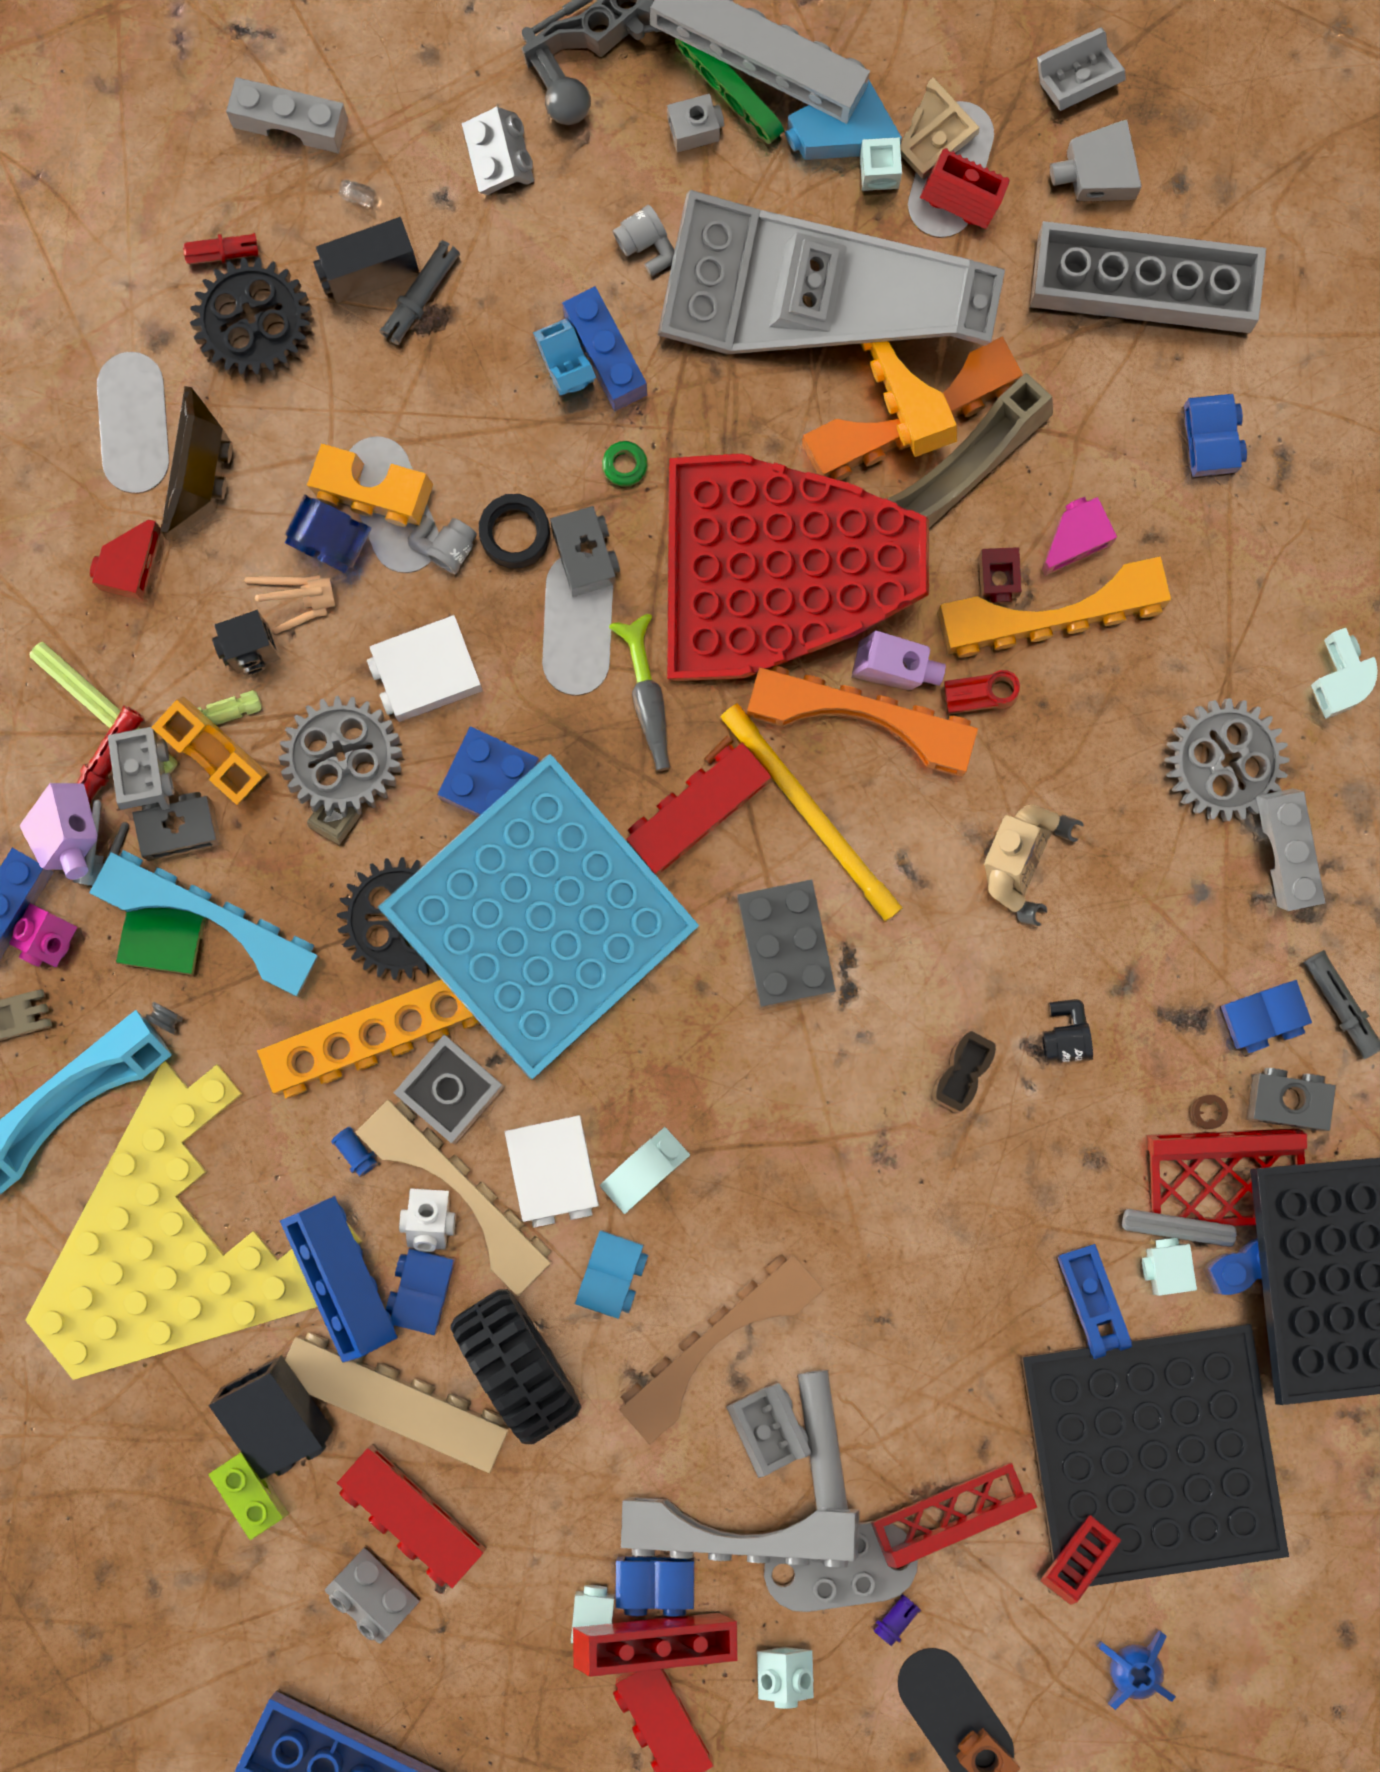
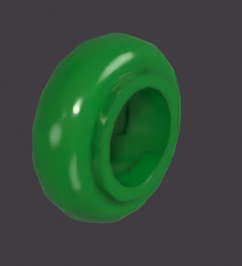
(623, 448)

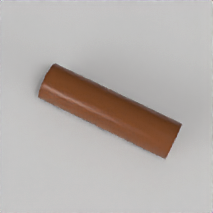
(723, 744)

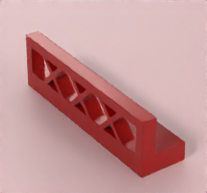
(959, 1529)

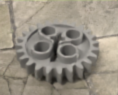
(1198, 777)
(350, 787)

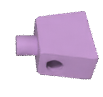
(882, 658)
(61, 829)

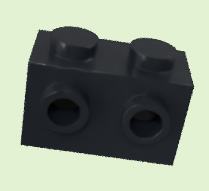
(245, 643)

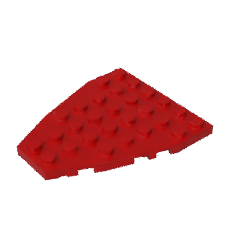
(779, 564)

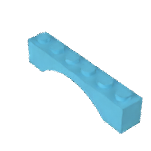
(135, 888)
(117, 1058)

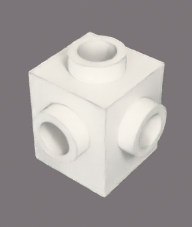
(427, 1220)

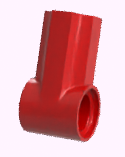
(977, 692)

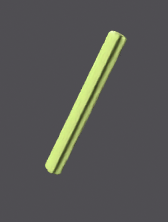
(81, 689)

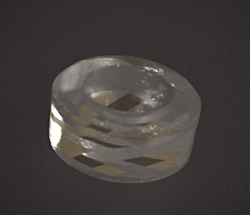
(357, 193)

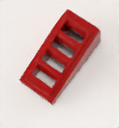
(1060, 1587)

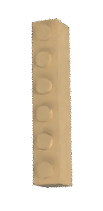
(398, 1405)

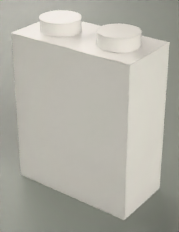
(424, 669)
(552, 1170)

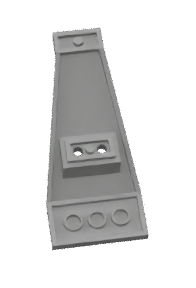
(746, 269)

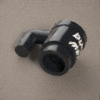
(1068, 1042)

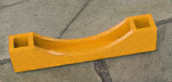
(920, 408)
(978, 623)

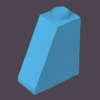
(826, 137)

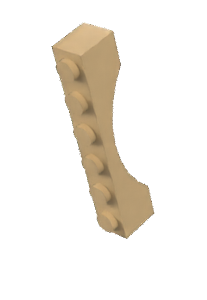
(511, 1253)

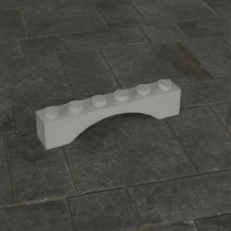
(660, 1525)

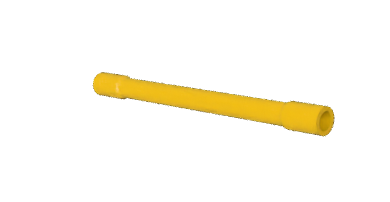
(873, 889)

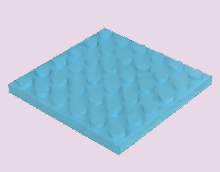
(539, 916)

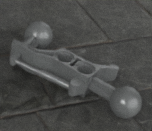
(567, 97)

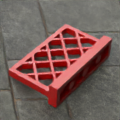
(1216, 1146)

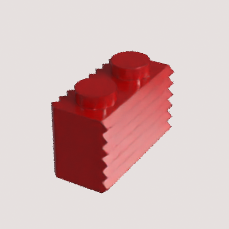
(964, 188)

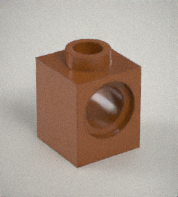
(977, 1742)

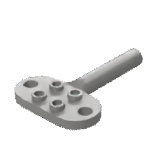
(867, 1577)

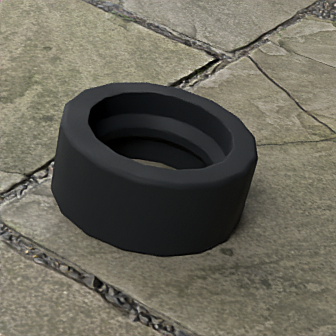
(502, 505)

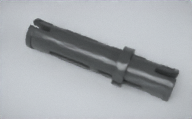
(410, 306)
(1344, 1004)

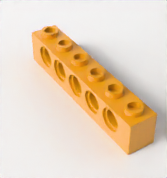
(280, 1057)

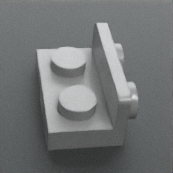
(139, 768)

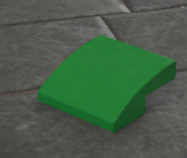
(161, 939)

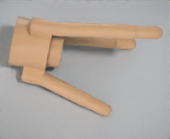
(314, 590)

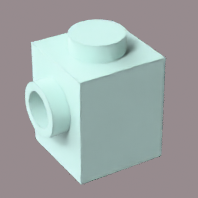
(1169, 1267)

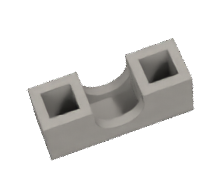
(264, 107)
(1296, 869)

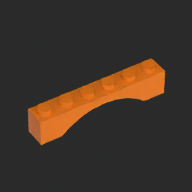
(846, 444)
(937, 741)

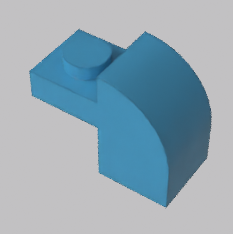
(564, 357)

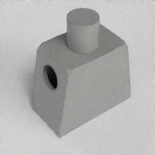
(1100, 165)

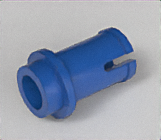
(354, 1152)

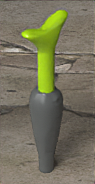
(646, 693)

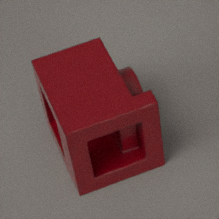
(1000, 562)

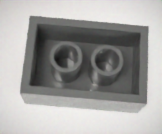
(786, 944)

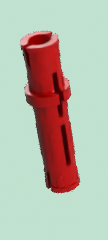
(99, 767)

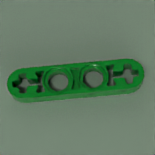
(734, 92)

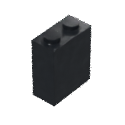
(366, 260)
(271, 1418)

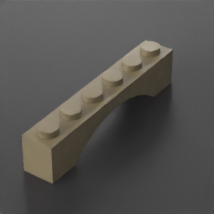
(998, 434)

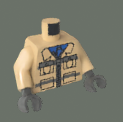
(1017, 854)

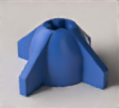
(1137, 1671)

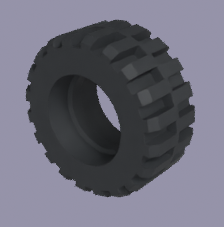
(515, 1367)

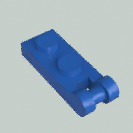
(1094, 1300)

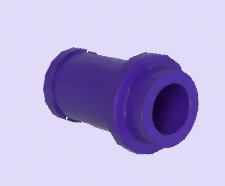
(897, 1620)

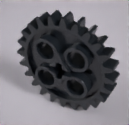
(239, 288)
(395, 953)

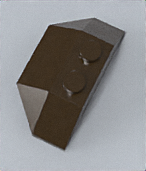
(195, 468)

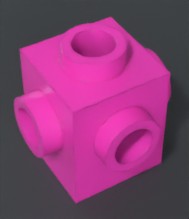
(42, 936)

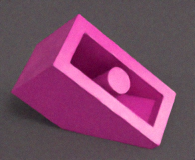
(1079, 534)

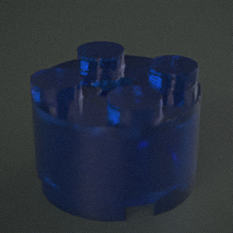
(328, 532)

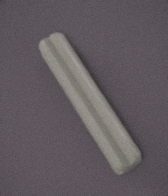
(1179, 1227)

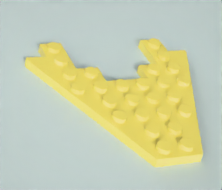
(138, 1262)

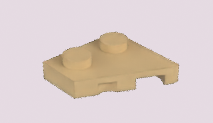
(936, 126)

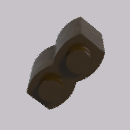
(959, 1082)

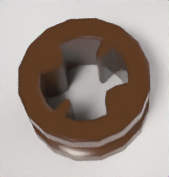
(1210, 1123)

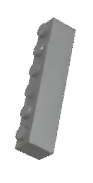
(766, 52)

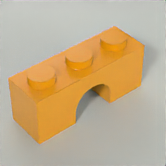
(399, 497)
(208, 745)

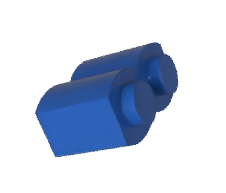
(1214, 435)
(1267, 1015)
(1234, 1271)
(421, 1290)
(654, 1584)

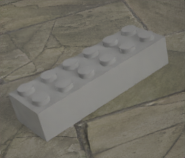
(1148, 277)

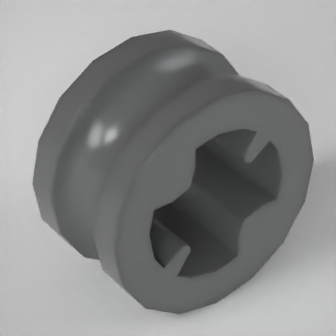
(163, 1018)

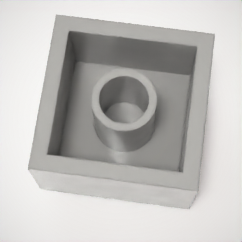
(449, 1089)

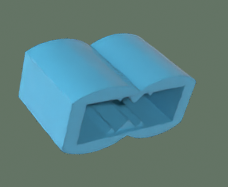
(610, 1275)

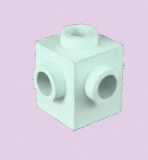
(785, 1676)

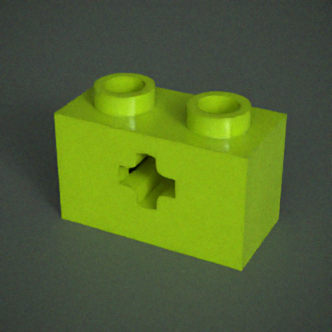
(248, 1497)

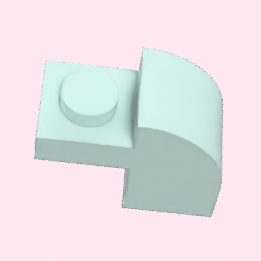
(1350, 682)
(644, 1170)

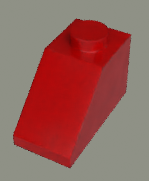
(127, 561)

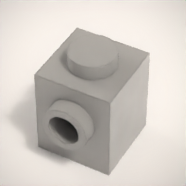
(694, 122)

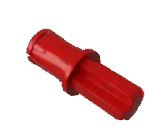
(220, 249)

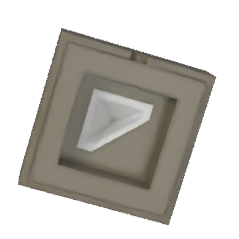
(335, 826)

